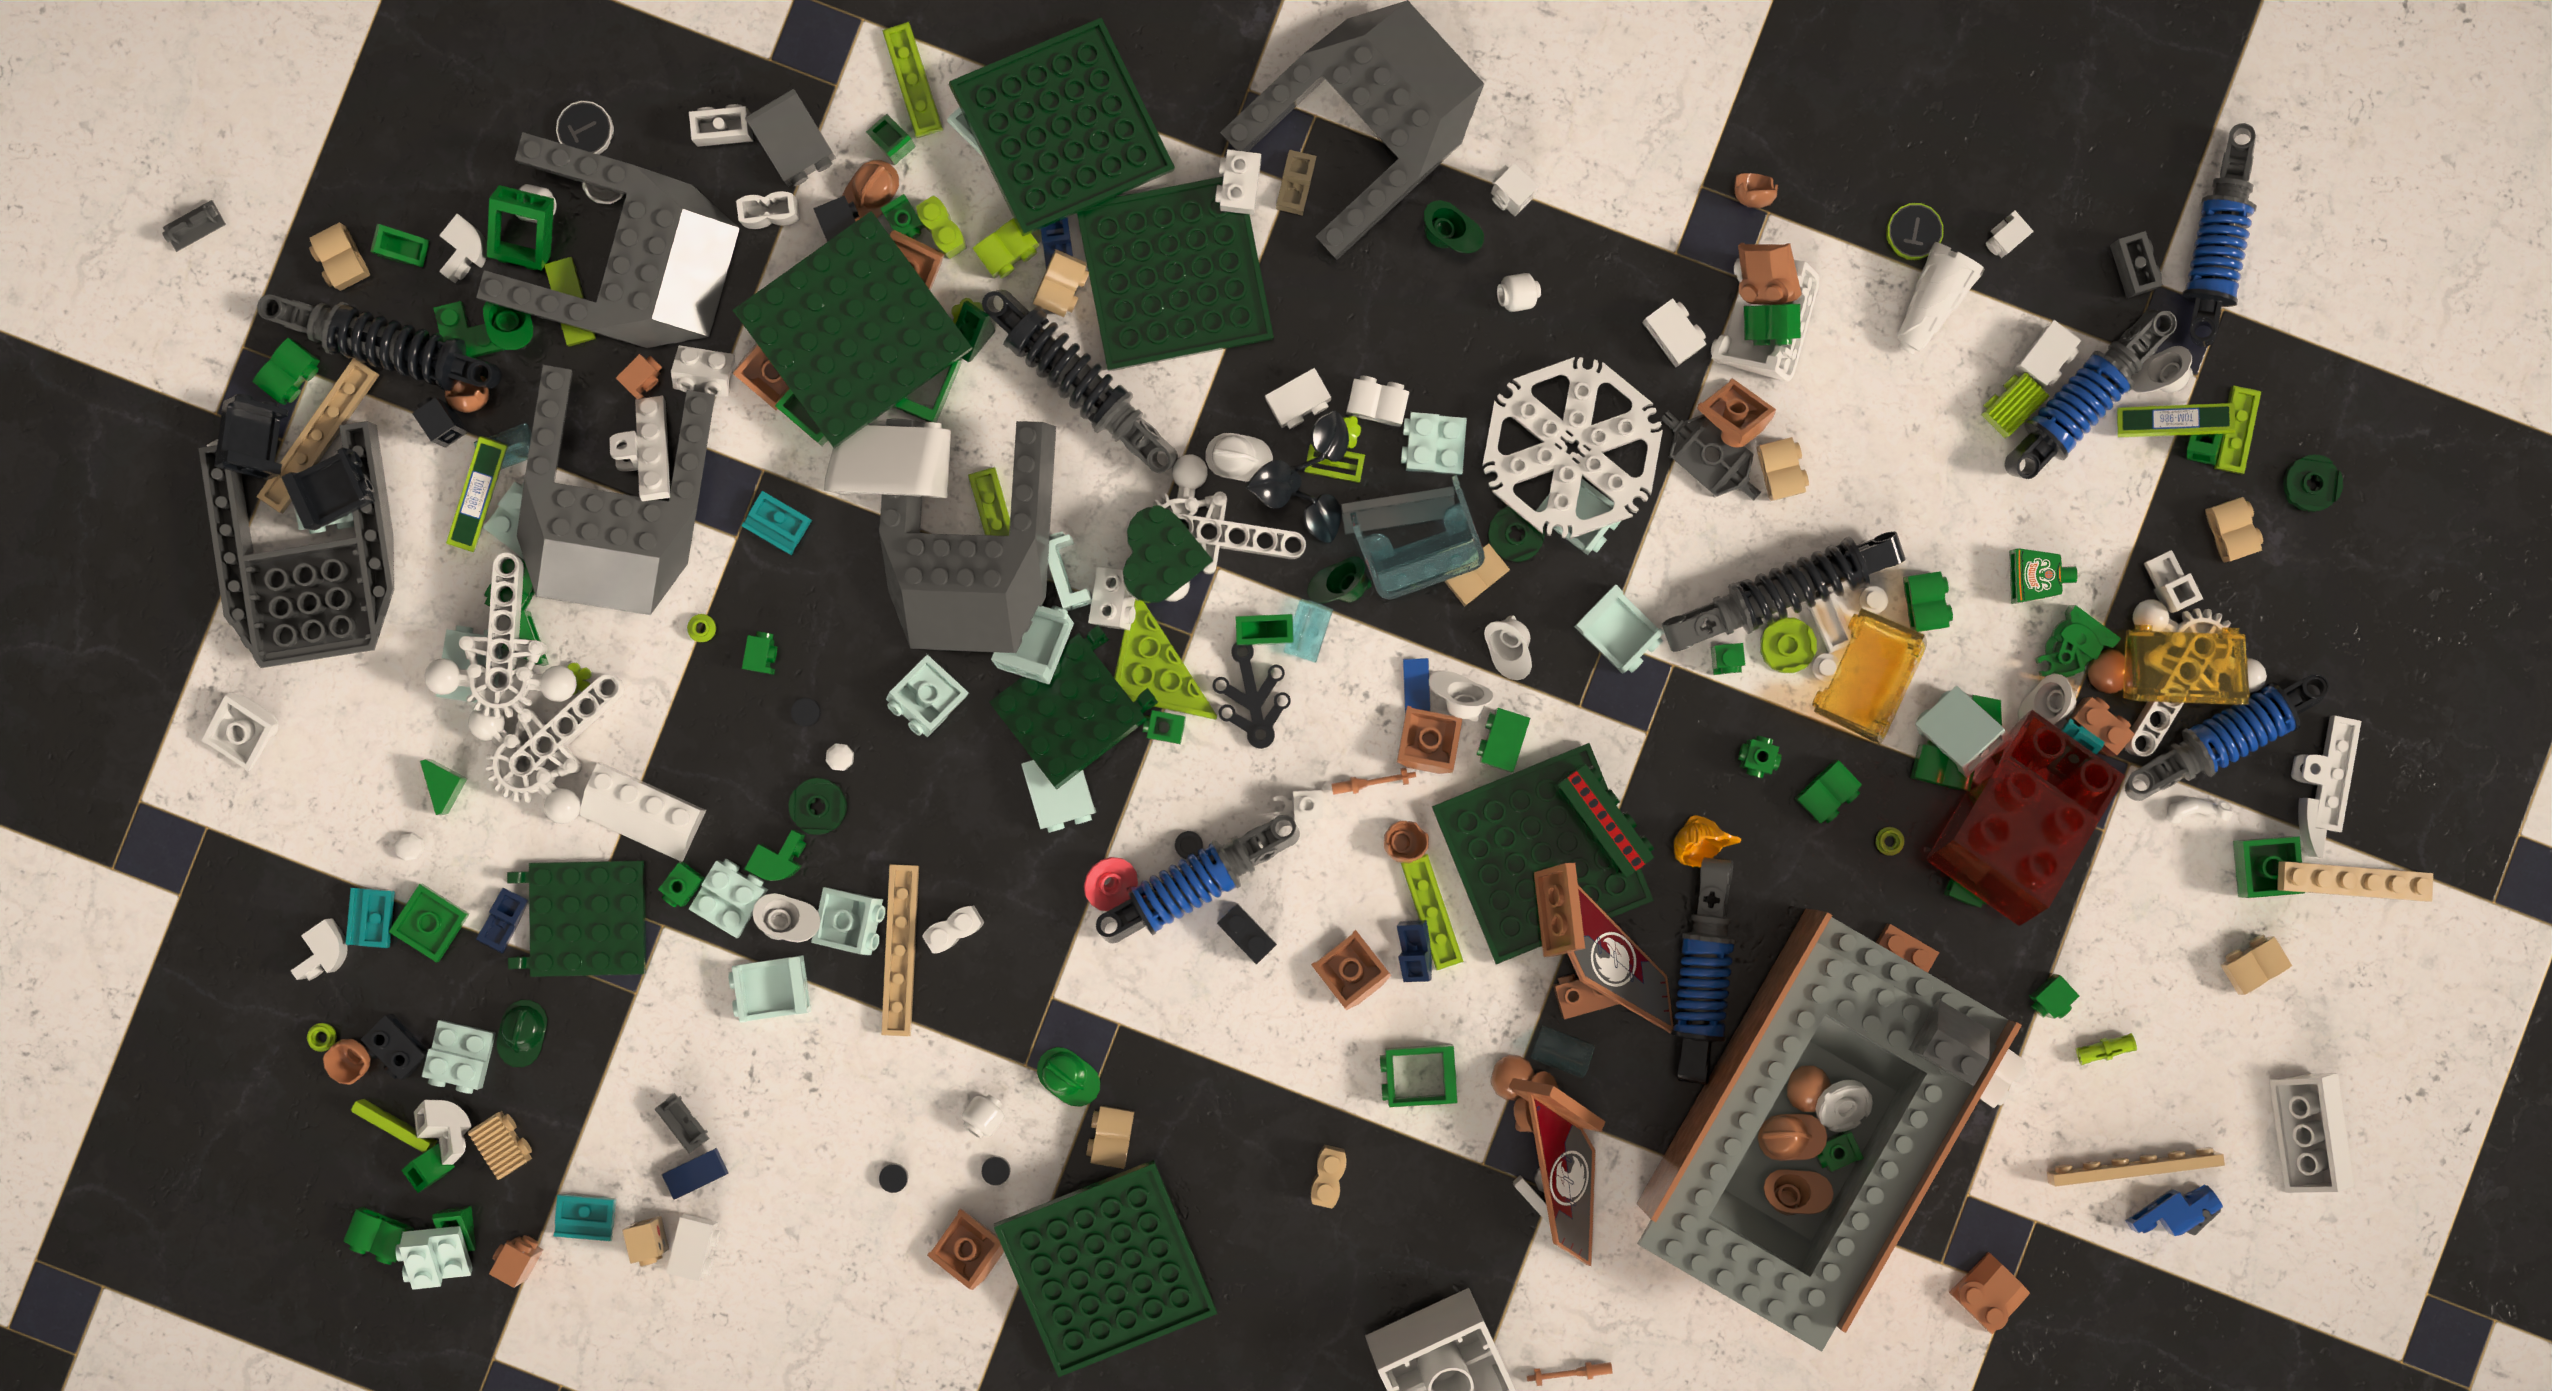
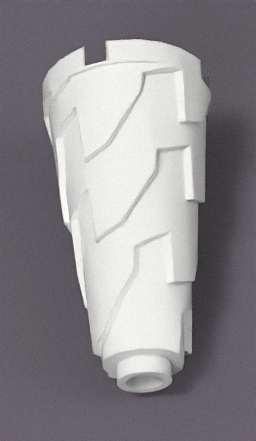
(1937, 293)

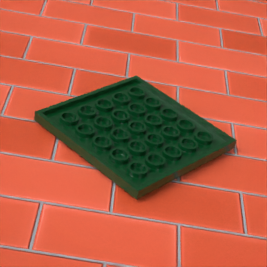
(1061, 126)
(1173, 275)
(852, 329)
(1520, 828)
(1105, 1268)

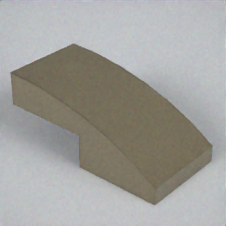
(1296, 182)

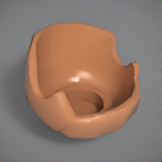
(1755, 190)
(467, 397)
(2107, 671)
(1405, 841)
(346, 1061)
(1507, 1069)
(1806, 1087)

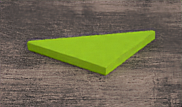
(1152, 663)

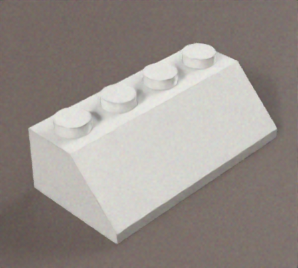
(640, 811)
(2311, 1133)

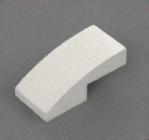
(2312, 837)

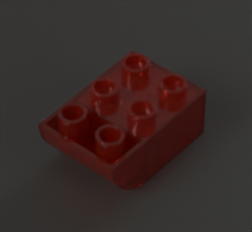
(2026, 819)

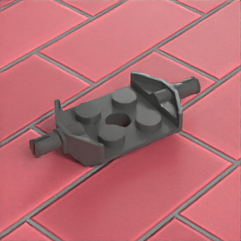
(1688, 450)

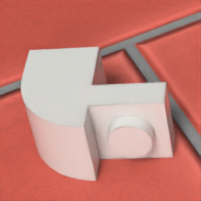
(470, 248)
(2171, 584)
(328, 947)
(443, 1121)

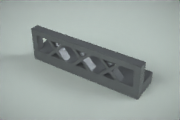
(1398, 510)

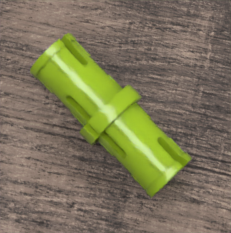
(2106, 1049)

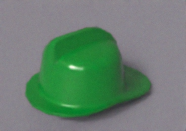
(507, 327)
(1068, 1077)

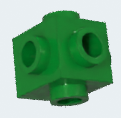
(1749, 761)

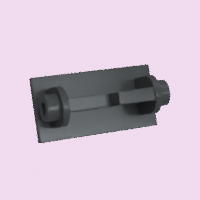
(193, 226)
(682, 1123)

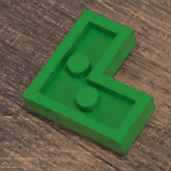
(454, 324)

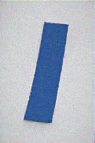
(1416, 683)

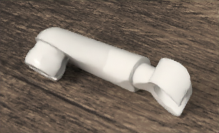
(2192, 805)

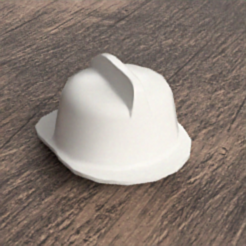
(2164, 371)
(1237, 456)
(1508, 647)
(1462, 696)
(2051, 699)
(786, 918)

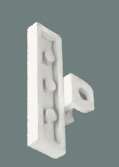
(647, 449)
(2331, 771)

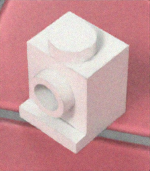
(2008, 235)

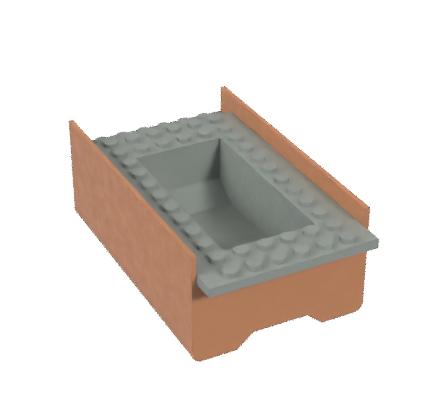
(1853, 1014)

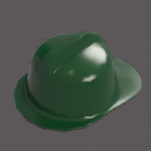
(1451, 228)
(1340, 581)
(521, 1033)

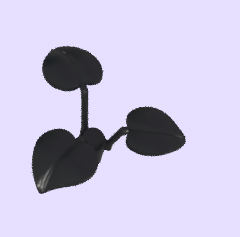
(1278, 482)

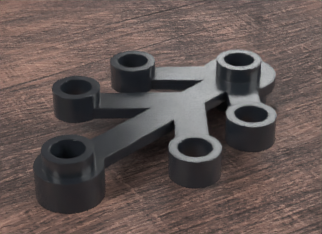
(1253, 700)

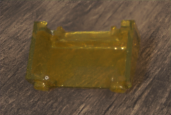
(2186, 666)
(1871, 676)

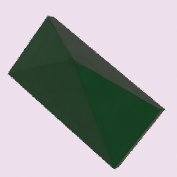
(975, 327)

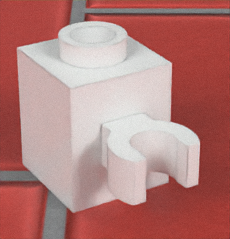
(1304, 805)

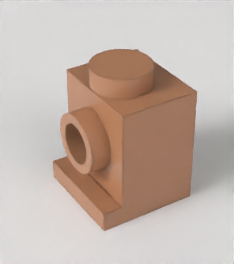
(640, 375)

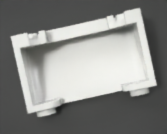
(1772, 359)
(892, 462)

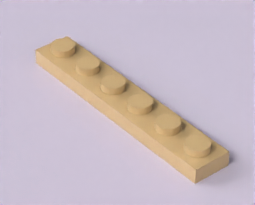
(320, 430)
(2355, 881)
(900, 950)
(2147, 1165)

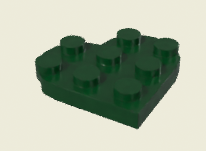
(1162, 555)

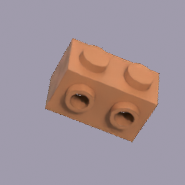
(2096, 718)
(1578, 998)
(516, 1260)

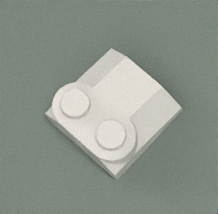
(240, 729)

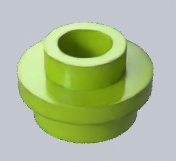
(710, 628)
(1898, 841)
(313, 1040)

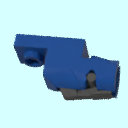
(2178, 1213)

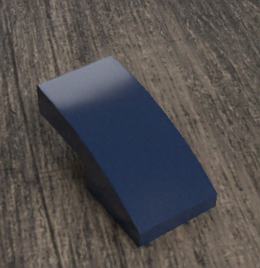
(1056, 237)
(503, 920)
(1416, 951)
(695, 1173)

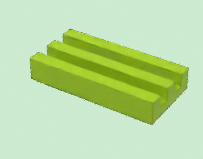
(1342, 476)

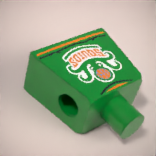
(2037, 575)

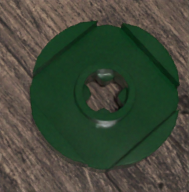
(2298, 491)
(1508, 548)
(830, 795)

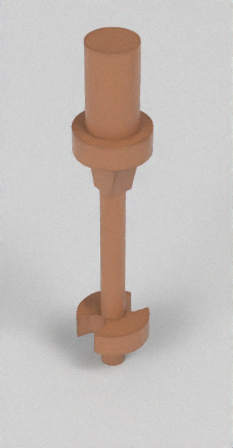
(1358, 784)
(1588, 1370)

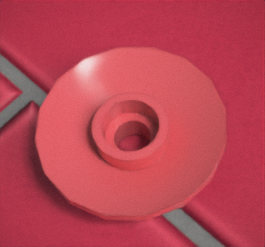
(1115, 892)

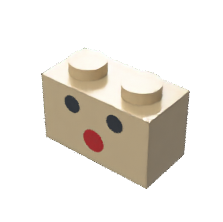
(646, 1241)

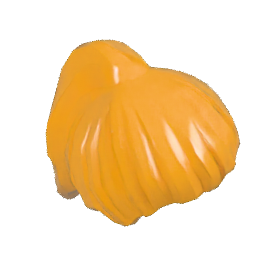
(1700, 839)

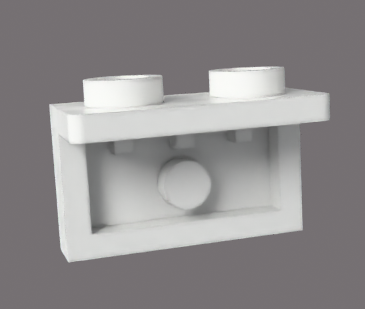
(702, 371)

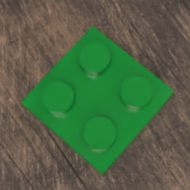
(429, 922)

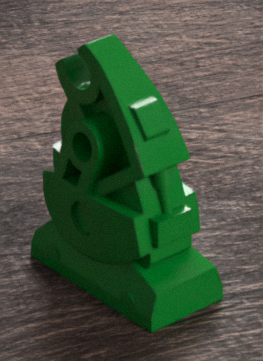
(2078, 642)

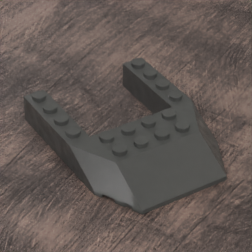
(1398, 83)
(662, 263)
(603, 543)
(973, 587)
(308, 597)

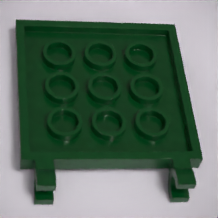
(1073, 716)
(584, 918)

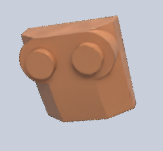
(1768, 274)
(761, 376)
(1737, 413)
(1429, 741)
(1352, 971)
(967, 1250)
(1990, 1293)

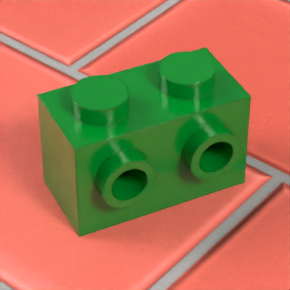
(1503, 740)

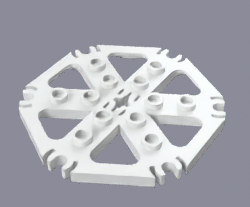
(1567, 473)

